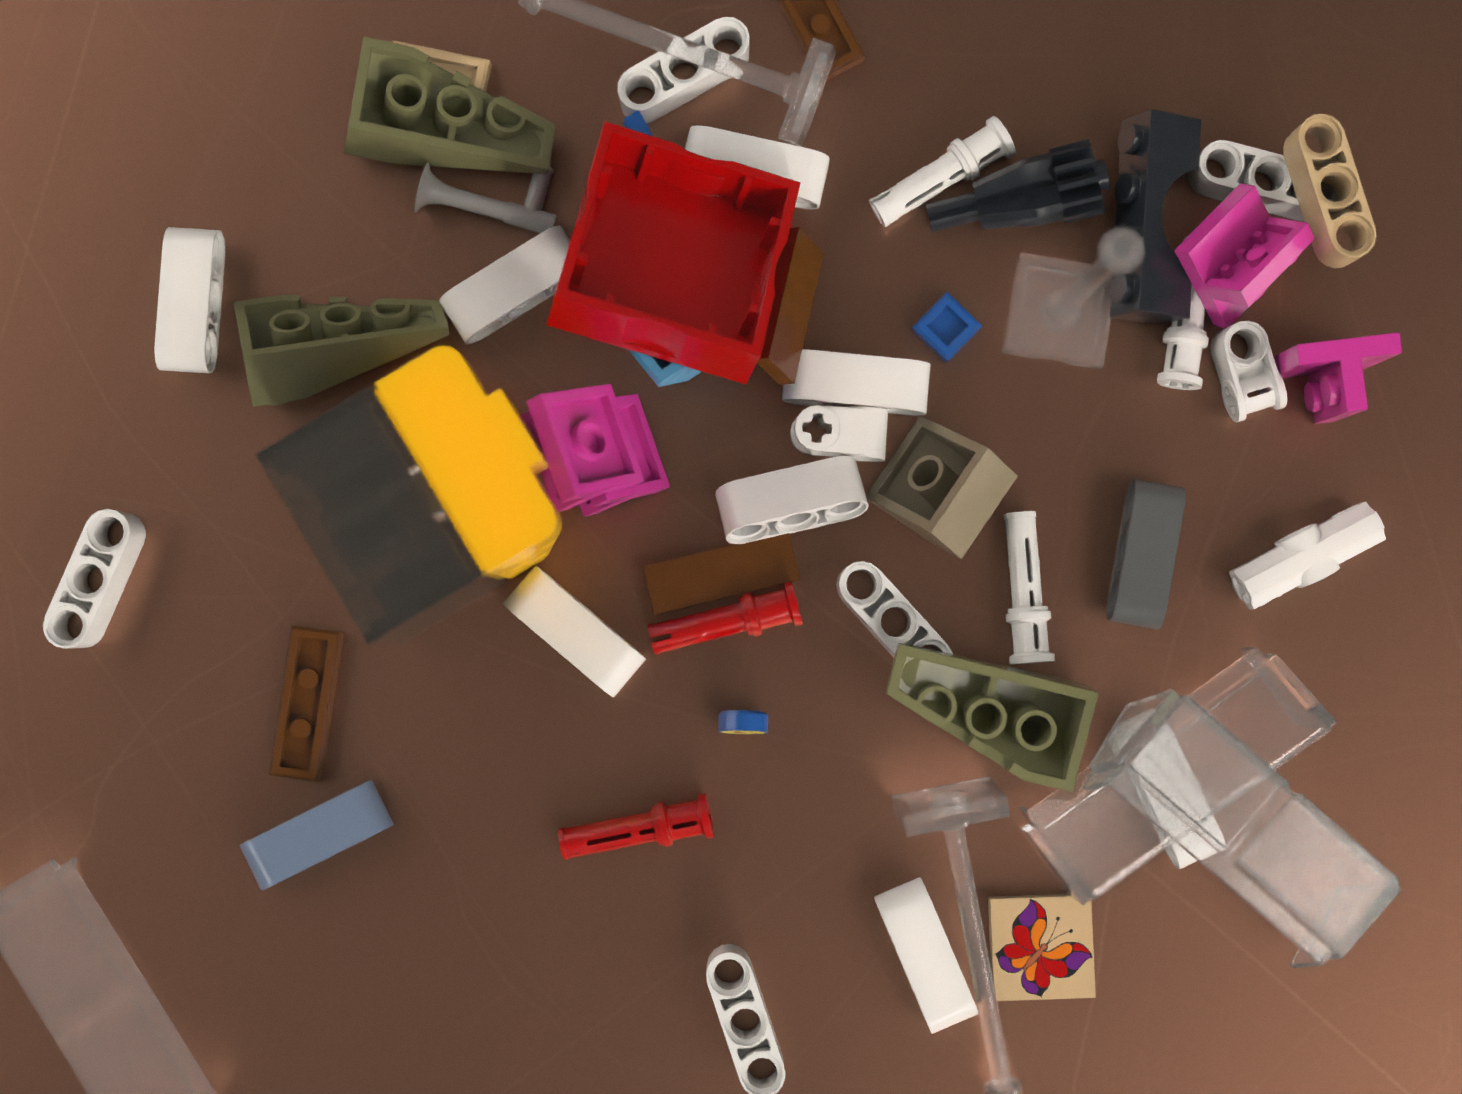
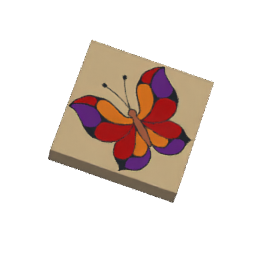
(1041, 947)

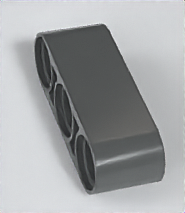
(1146, 554)

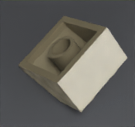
(942, 486)

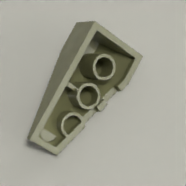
(423, 114)
(307, 348)
(1009, 714)

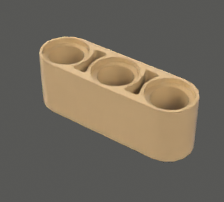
(1338, 169)

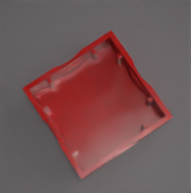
(675, 254)

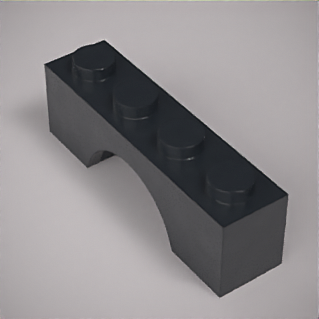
(1153, 153)

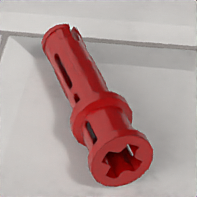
(749, 615)
(660, 824)

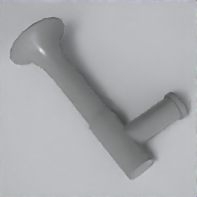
(525, 216)

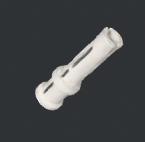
(962, 161)
(1184, 349)
(1027, 614)

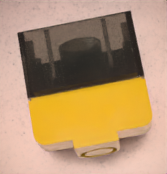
(417, 495)

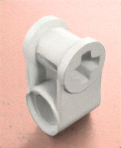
(1249, 374)
(850, 432)

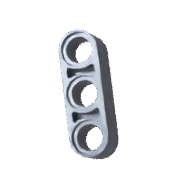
(316, 835)

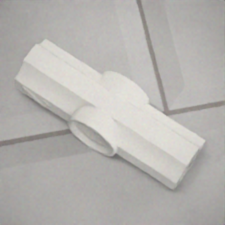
(1307, 555)

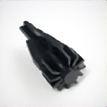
(1031, 192)

